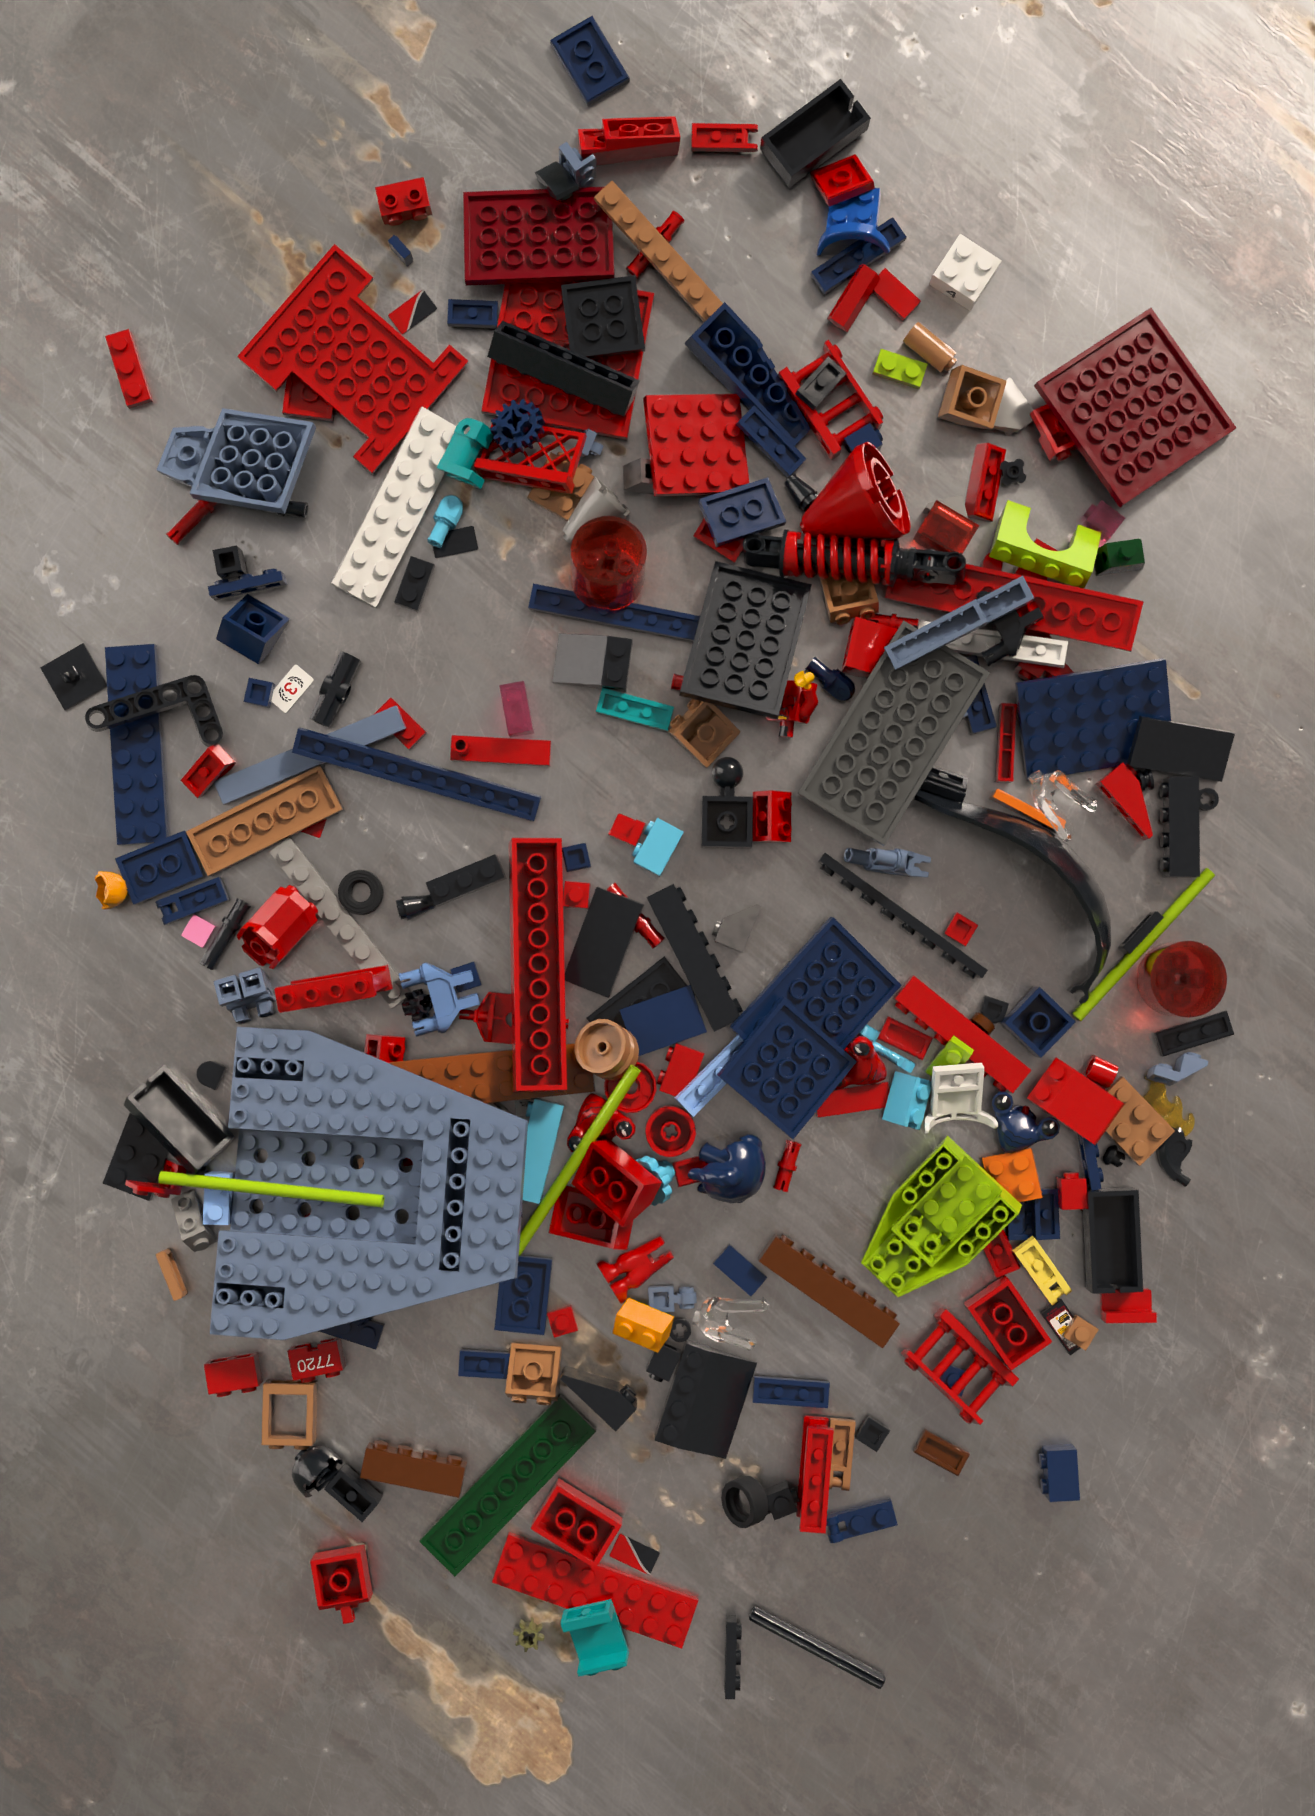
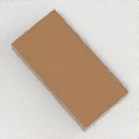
(171, 1274)

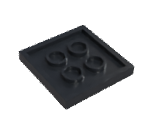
(603, 317)

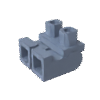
(244, 993)

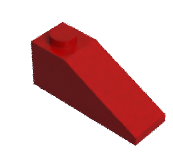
(1126, 795)

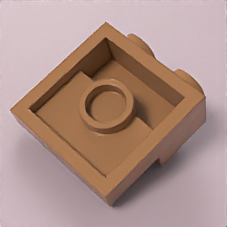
(563, 503)
(849, 599)
(703, 731)
(533, 1373)

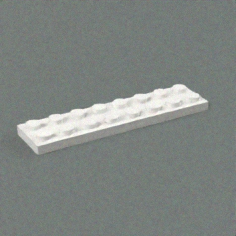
(395, 509)

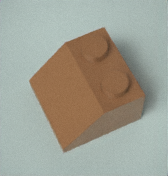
(972, 398)

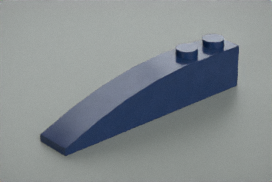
(744, 369)

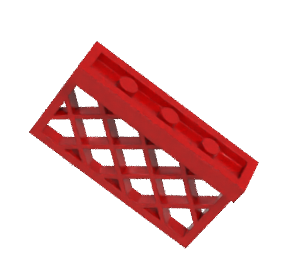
(530, 475)

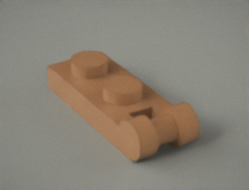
(842, 1452)

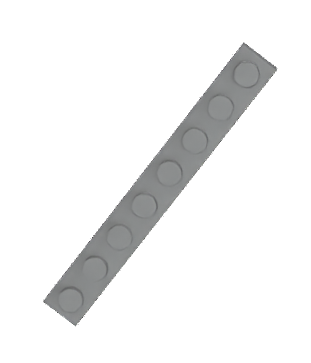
(335, 915)

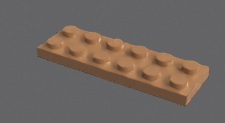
(264, 820)

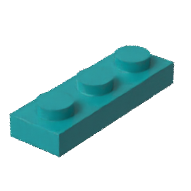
(634, 709)

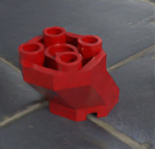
(277, 926)

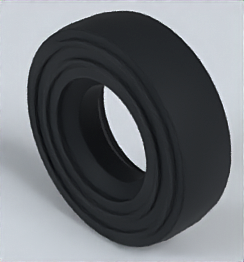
(346, 886)

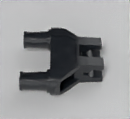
(1012, 631)

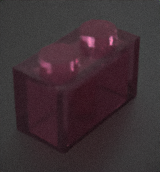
(516, 709)

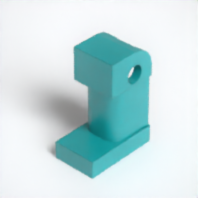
(463, 451)

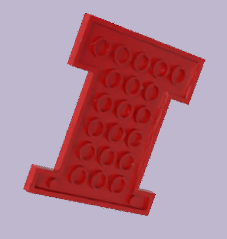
(350, 356)

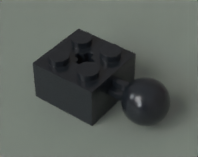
(727, 775)

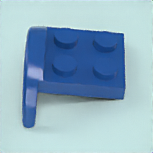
(854, 220)

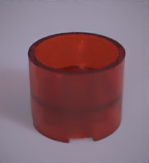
(608, 563)
(1201, 978)

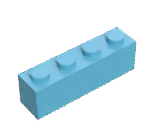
(541, 1139)

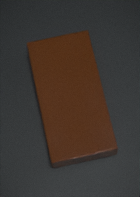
(941, 1452)

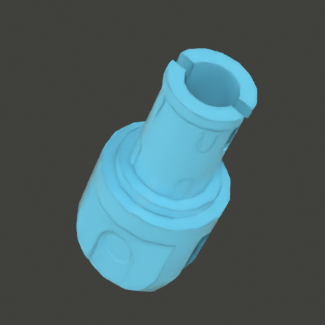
(446, 518)

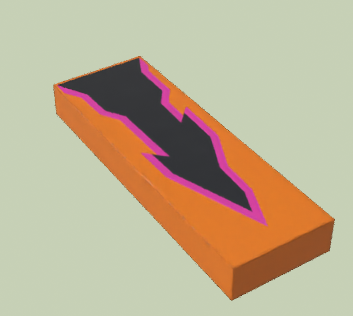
(1021, 808)

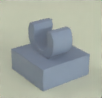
(590, 446)

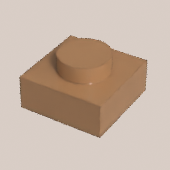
(1080, 1332)

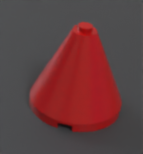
(859, 501)

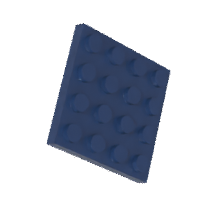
(787, 1068)

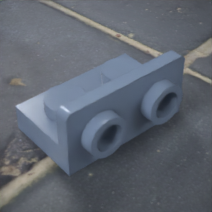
(581, 171)

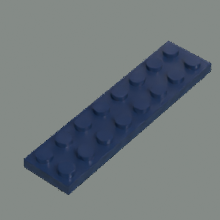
(136, 748)

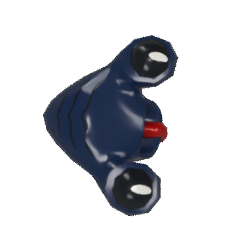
(1018, 1126)

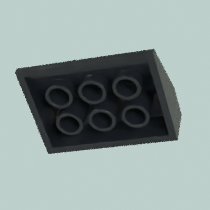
(705, 1400)

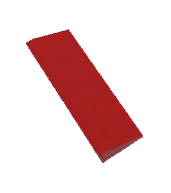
(984, 482)

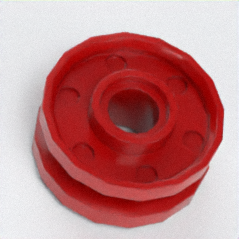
(642, 1097)

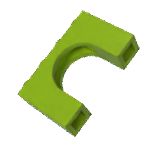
(1016, 548)

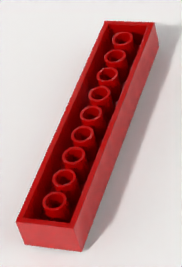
(537, 965)

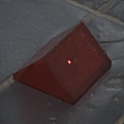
(945, 530)

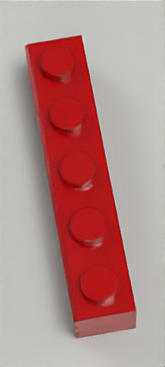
(1006, 742)

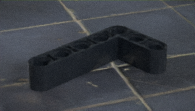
(160, 705)

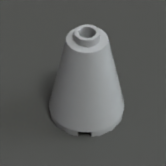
(595, 502)

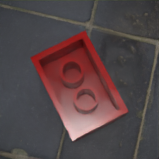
(1007, 1322)
(576, 1523)

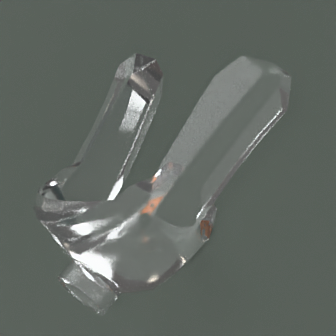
(1042, 792)
(719, 1308)

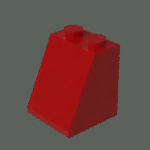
(865, 646)

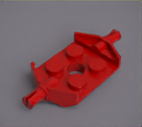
(492, 1018)

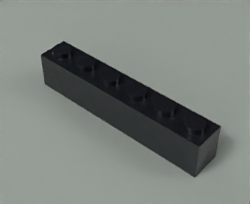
(563, 368)
(694, 958)

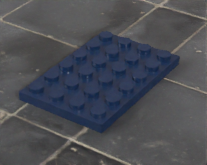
(1088, 716)
(829, 983)

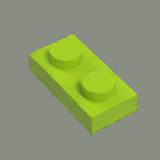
(900, 369)
(953, 1053)

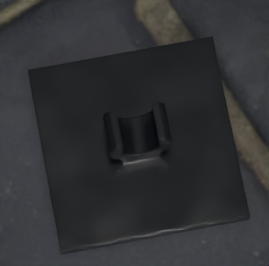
(74, 676)

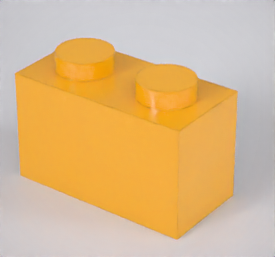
(643, 1325)

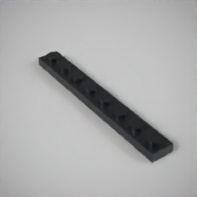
(910, 923)

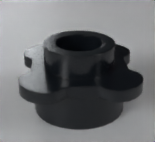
(1009, 478)

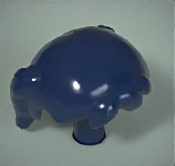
(731, 1172)

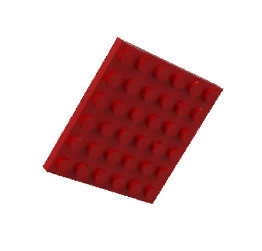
(541, 312)

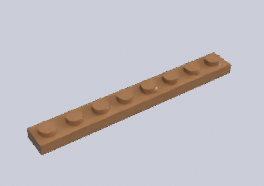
(657, 251)

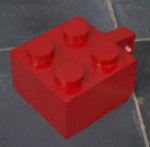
(341, 1580)

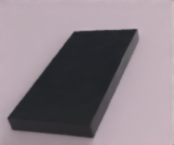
(1180, 748)
(603, 941)
(655, 981)

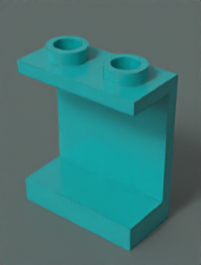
(596, 1637)

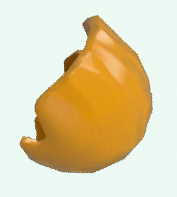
(111, 889)

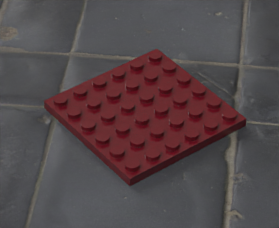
(1135, 407)

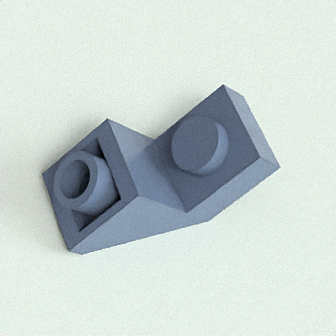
(1185, 1066)

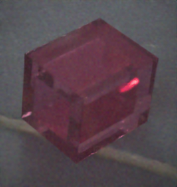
(1103, 519)

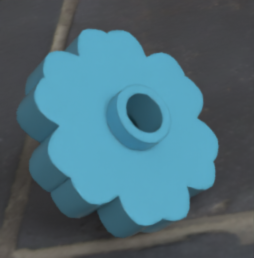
(664, 1172)

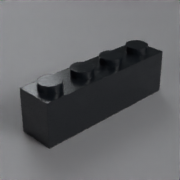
(1180, 827)

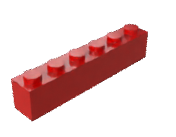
(945, 1021)

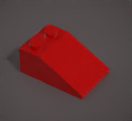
(1075, 1101)
(584, 1221)

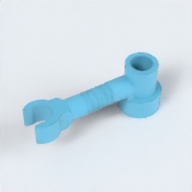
(872, 1034)

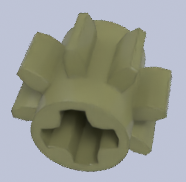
(530, 1627)

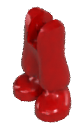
(637, 1265)

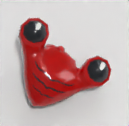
(869, 1066)
(591, 1106)

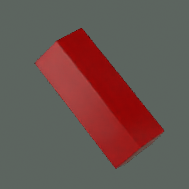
(854, 297)

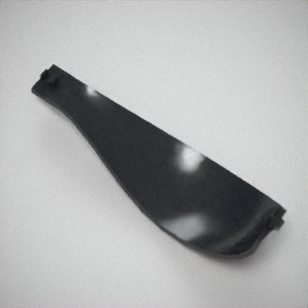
(1052, 851)

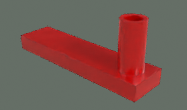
(500, 750)

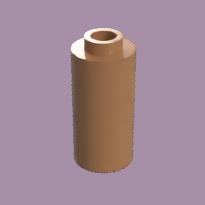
(930, 348)

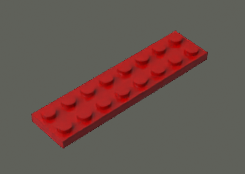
(570, 1583)

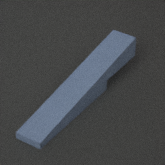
(960, 622)

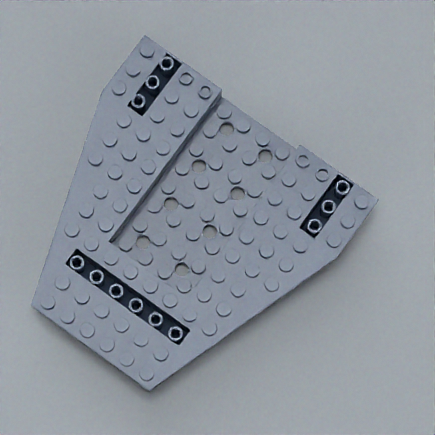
(315, 1272)

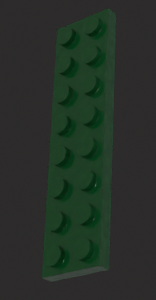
(507, 1485)

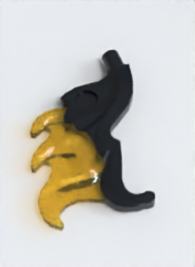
(1176, 1147)

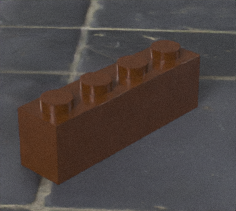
(413, 1469)

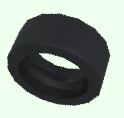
(733, 1506)

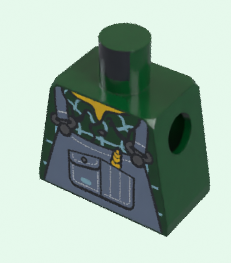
(1121, 557)

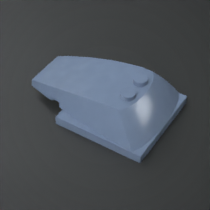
(240, 461)

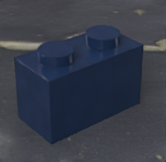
(1060, 1473)

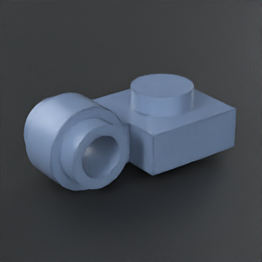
(663, 1298)

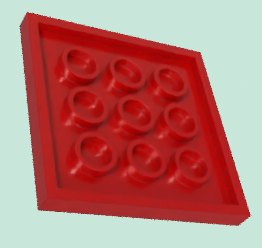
(695, 444)

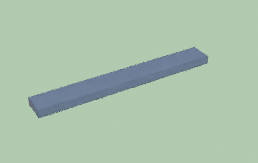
(291, 764)

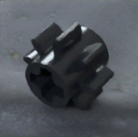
(417, 1004)

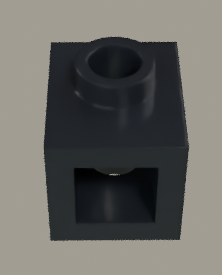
(781, 1500)

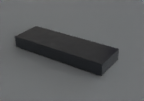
(1194, 1033)

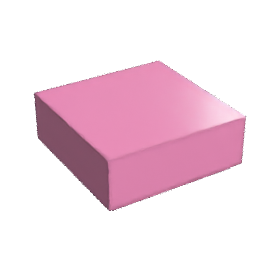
(198, 931)

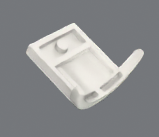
(957, 1095)

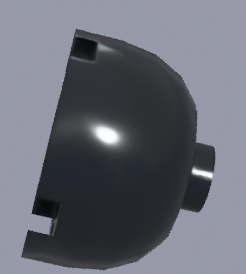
(314, 1469)

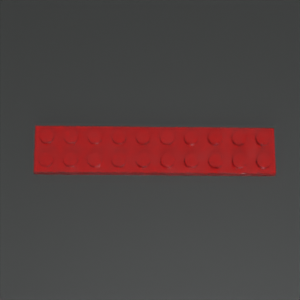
(1066, 609)

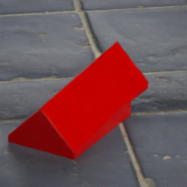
(630, 139)

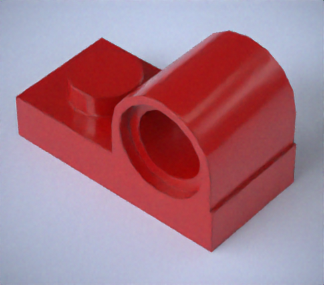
(207, 769)
(1100, 1072)

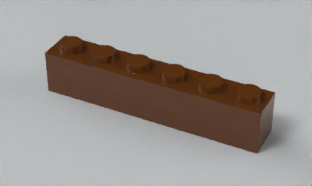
(828, 1290)

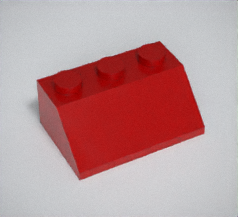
(615, 1182)

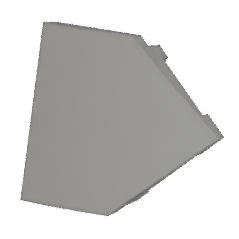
(1013, 410)

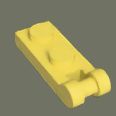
(1041, 1270)

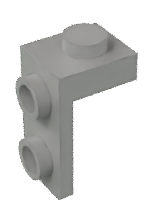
(190, 1222)

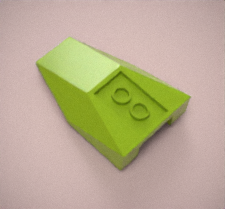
(938, 1220)

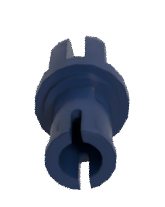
(834, 681)

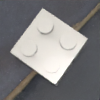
(965, 272)

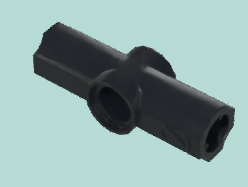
(335, 689)

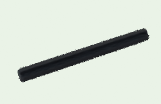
(817, 1647)

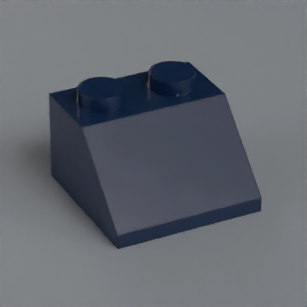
(252, 628)

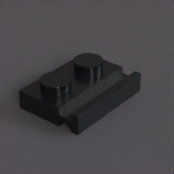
(946, 784)

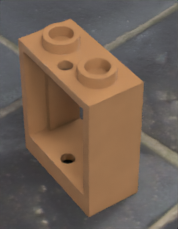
(289, 1387)

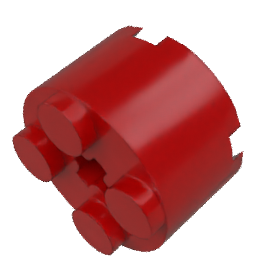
(675, 1144)

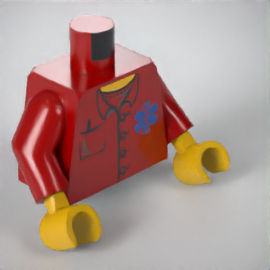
(797, 703)

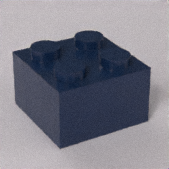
(1037, 1022)

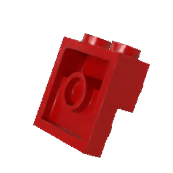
(1053, 436)

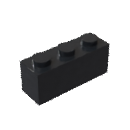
(466, 880)

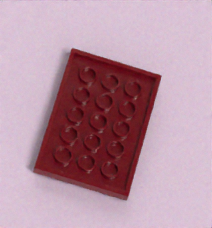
(536, 237)

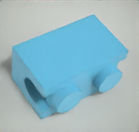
(657, 847)
(907, 1100)

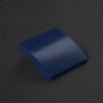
(1037, 1218)

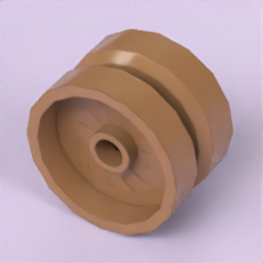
(606, 1049)

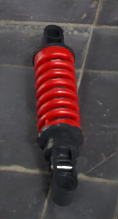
(881, 563)

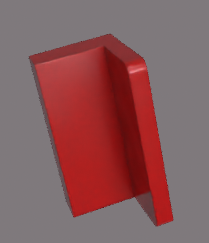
(1127, 1307)

